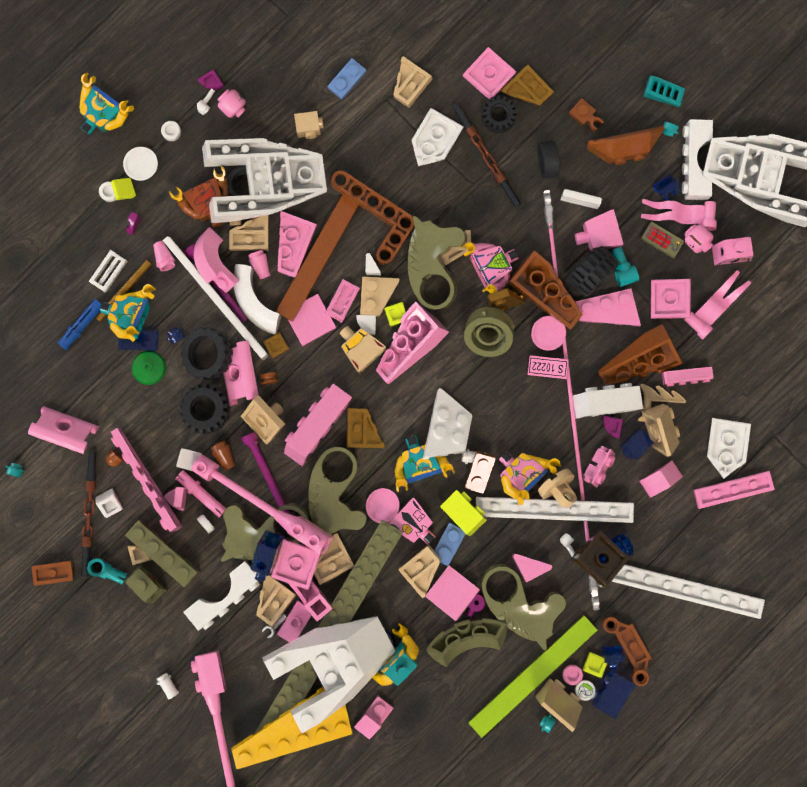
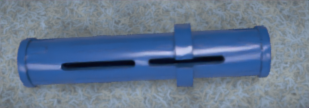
(81, 323)

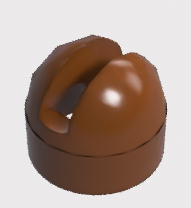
(113, 458)

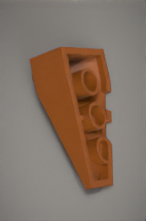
(540, 285)
(645, 355)

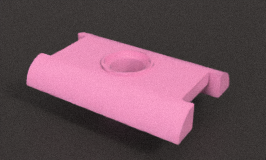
(240, 376)
(62, 429)

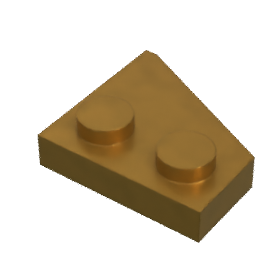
(528, 87)
(361, 430)

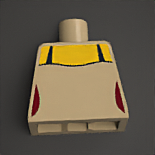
(361, 348)

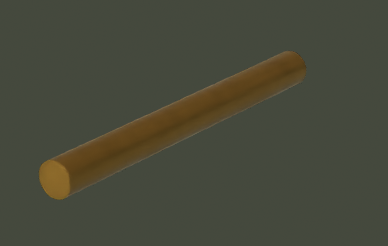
(127, 286)

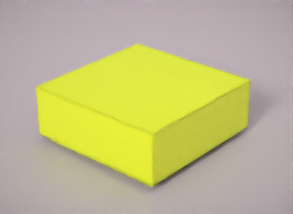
(123, 189)
(395, 313)
(594, 665)

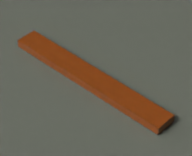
(318, 257)

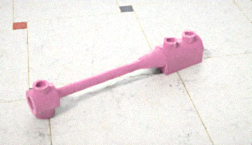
(297, 527)
(211, 684)

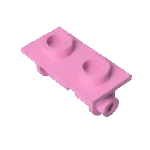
(597, 473)

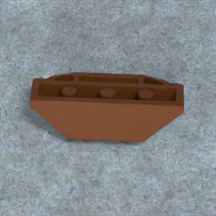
(625, 146)

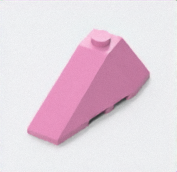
(413, 340)

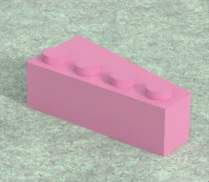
(316, 424)

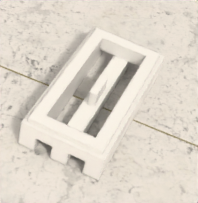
(581, 199)
(114, 275)

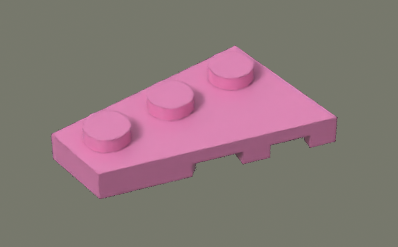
(293, 243)
(611, 308)

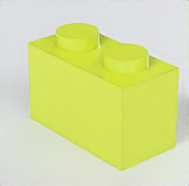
(463, 512)

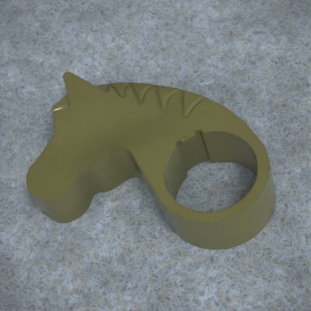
(425, 254)
(325, 500)
(244, 534)
(526, 619)

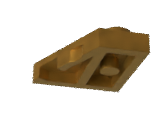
(505, 299)

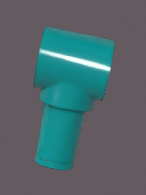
(625, 272)
(107, 571)

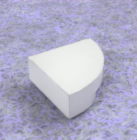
(367, 323)

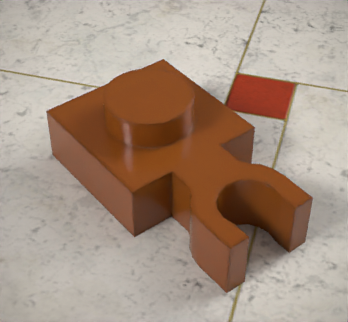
(583, 113)

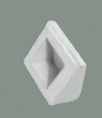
(371, 267)
(187, 459)
(108, 503)

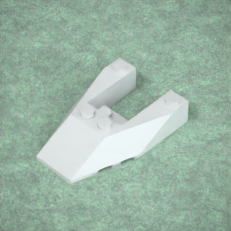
(754, 172)
(275, 175)
(343, 659)

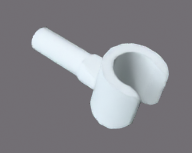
(202, 105)
(566, 540)
(273, 629)

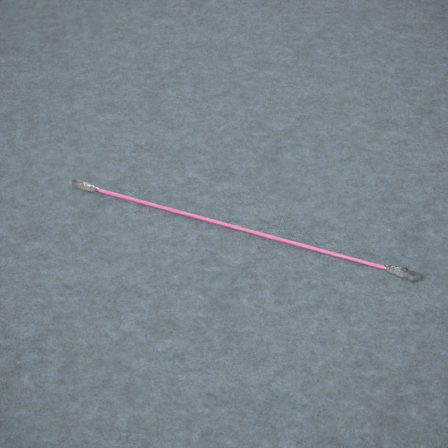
(548, 213)

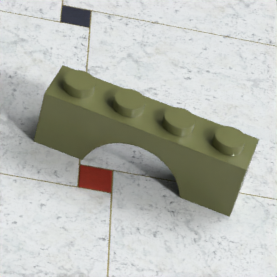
(152, 545)

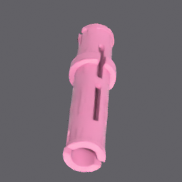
(200, 493)

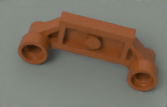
(632, 647)

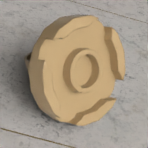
(558, 488)

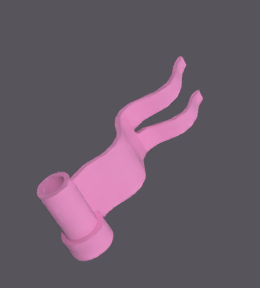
(684, 213)
(714, 307)

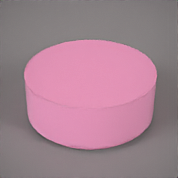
(572, 674)

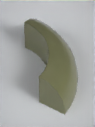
(466, 636)

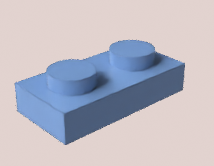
(347, 79)
(449, 543)

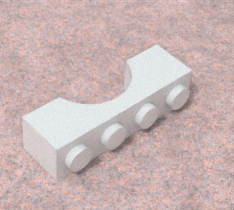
(697, 134)
(203, 611)

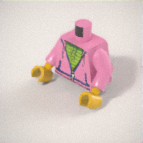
(491, 264)

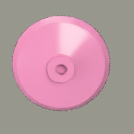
(548, 333)
(382, 505)

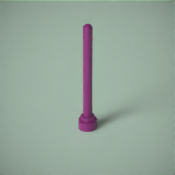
(189, 252)
(251, 442)

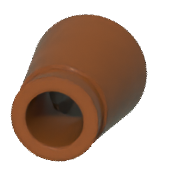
(223, 455)

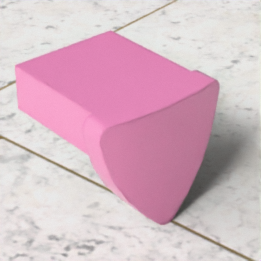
(177, 498)

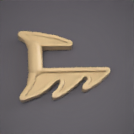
(651, 395)

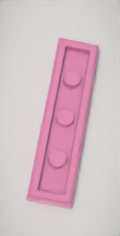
(733, 489)

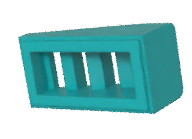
(648, 93)

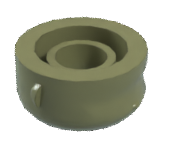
(489, 342)

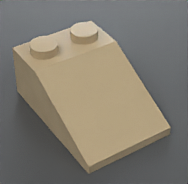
(661, 428)
(560, 703)

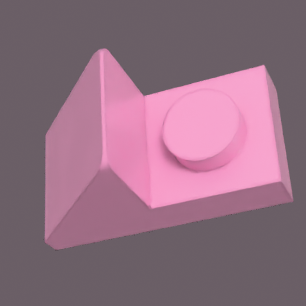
(373, 717)

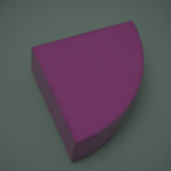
(211, 81)
(134, 220)
(612, 425)

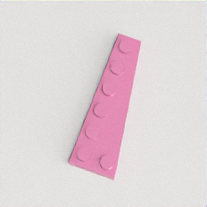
(169, 519)

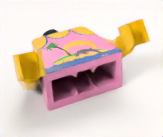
(524, 473)

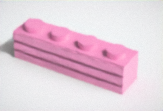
(688, 375)

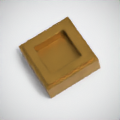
(276, 345)

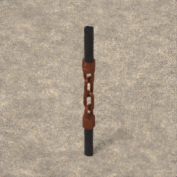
(472, 133)
(87, 540)

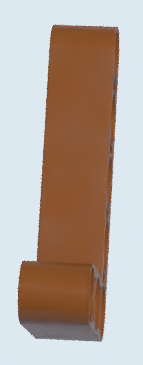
(378, 211)

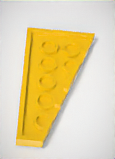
(285, 736)

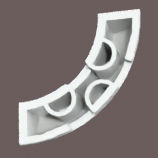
(250, 305)

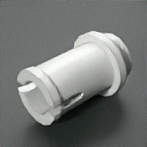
(468, 456)
(167, 685)

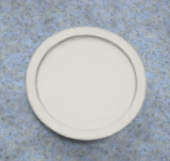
(140, 163)

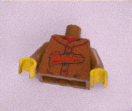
(196, 200)

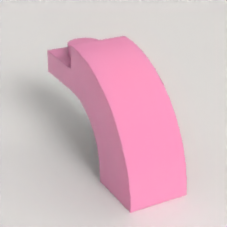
(209, 263)
(313, 600)

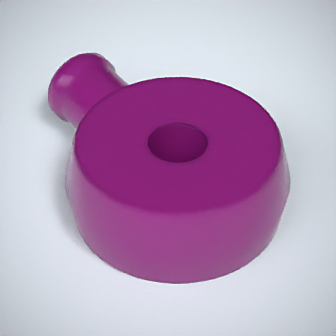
(476, 608)

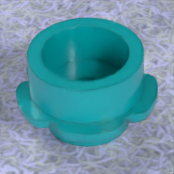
(670, 129)
(15, 470)
(547, 723)

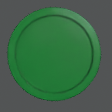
(148, 367)

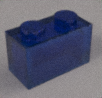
(612, 694)

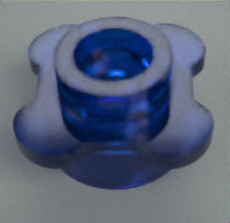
(175, 335)

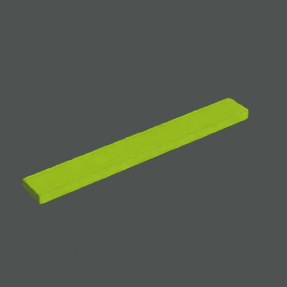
(532, 676)

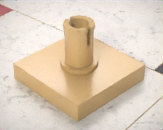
(264, 419)

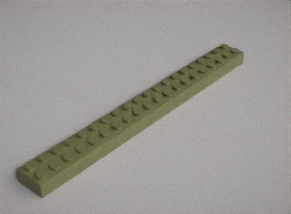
(342, 612)

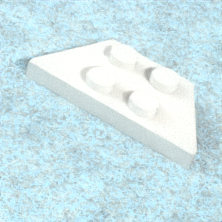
(447, 428)

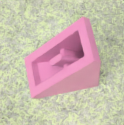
(661, 479)
(529, 567)

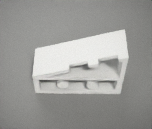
(607, 401)

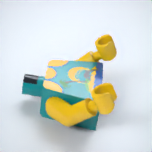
(100, 109)
(128, 312)
(412, 466)
(401, 662)

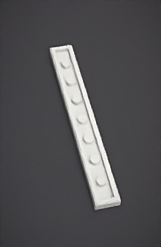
(216, 298)
(553, 510)
(690, 591)

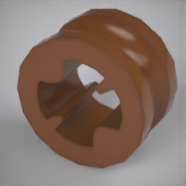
(268, 378)

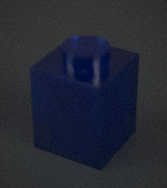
(636, 445)

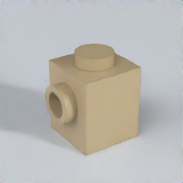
(308, 124)

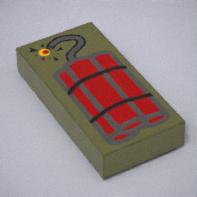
(662, 239)

